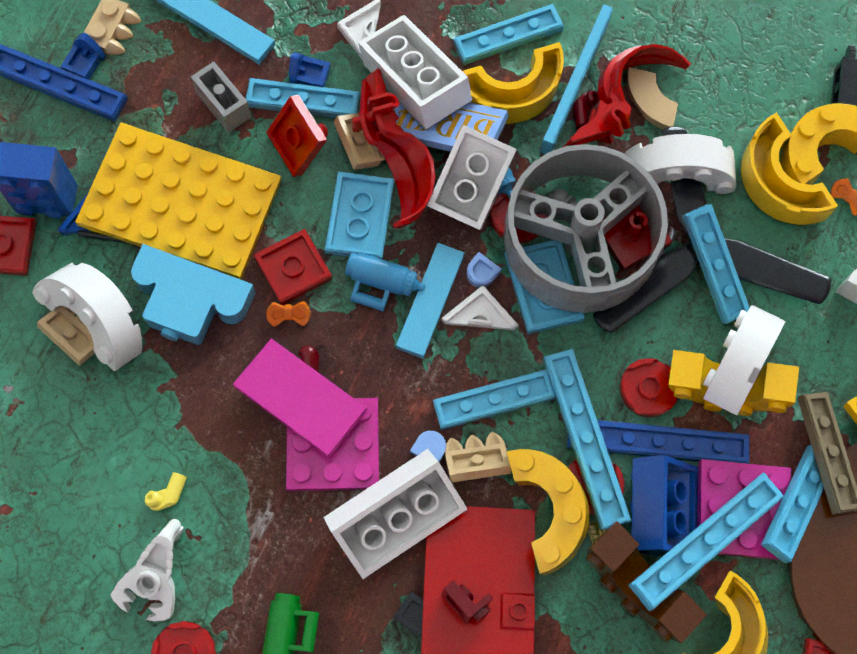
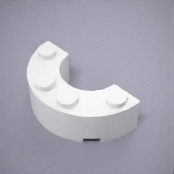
(688, 157)
(98, 307)
(744, 358)

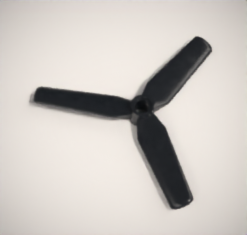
(677, 265)

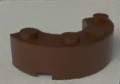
(619, 563)

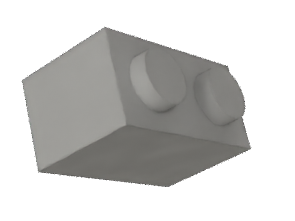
(221, 97)

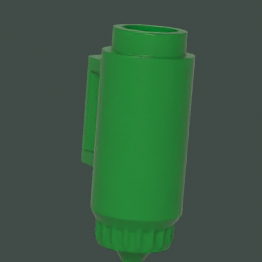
(284, 626)

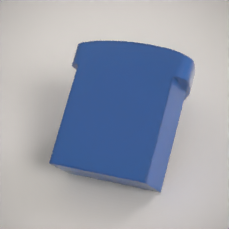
(83, 56)
(308, 70)

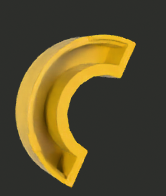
(523, 97)
(817, 128)
(772, 188)
(772, 390)
(569, 506)
(746, 615)

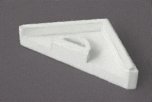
(360, 24)
(480, 311)

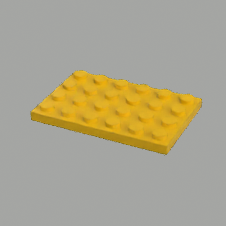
(179, 200)

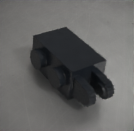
(845, 79)

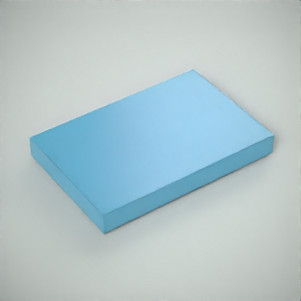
(359, 215)
(536, 314)

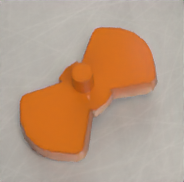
(843, 189)
(278, 313)

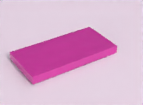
(300, 397)

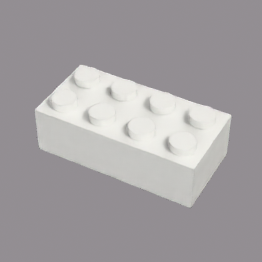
(416, 71)

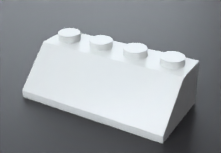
(395, 513)

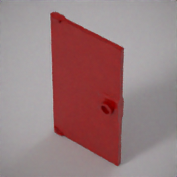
(488, 554)

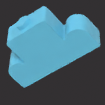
(187, 295)

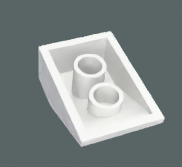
(472, 177)

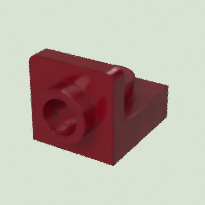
(461, 601)

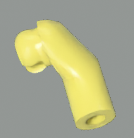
(166, 497)

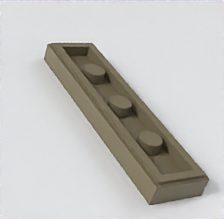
(829, 452)

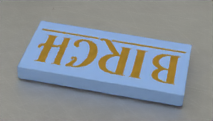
(445, 132)

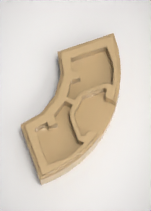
(648, 98)

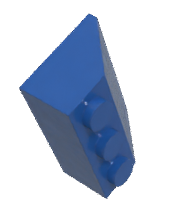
(662, 502)

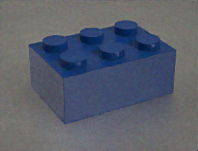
(36, 180)

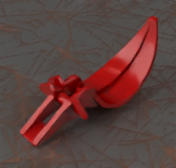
(613, 110)
(403, 152)

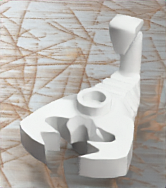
(152, 575)

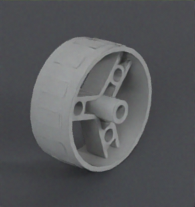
(628, 184)

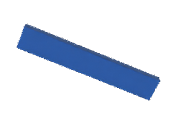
(61, 84)
(673, 442)

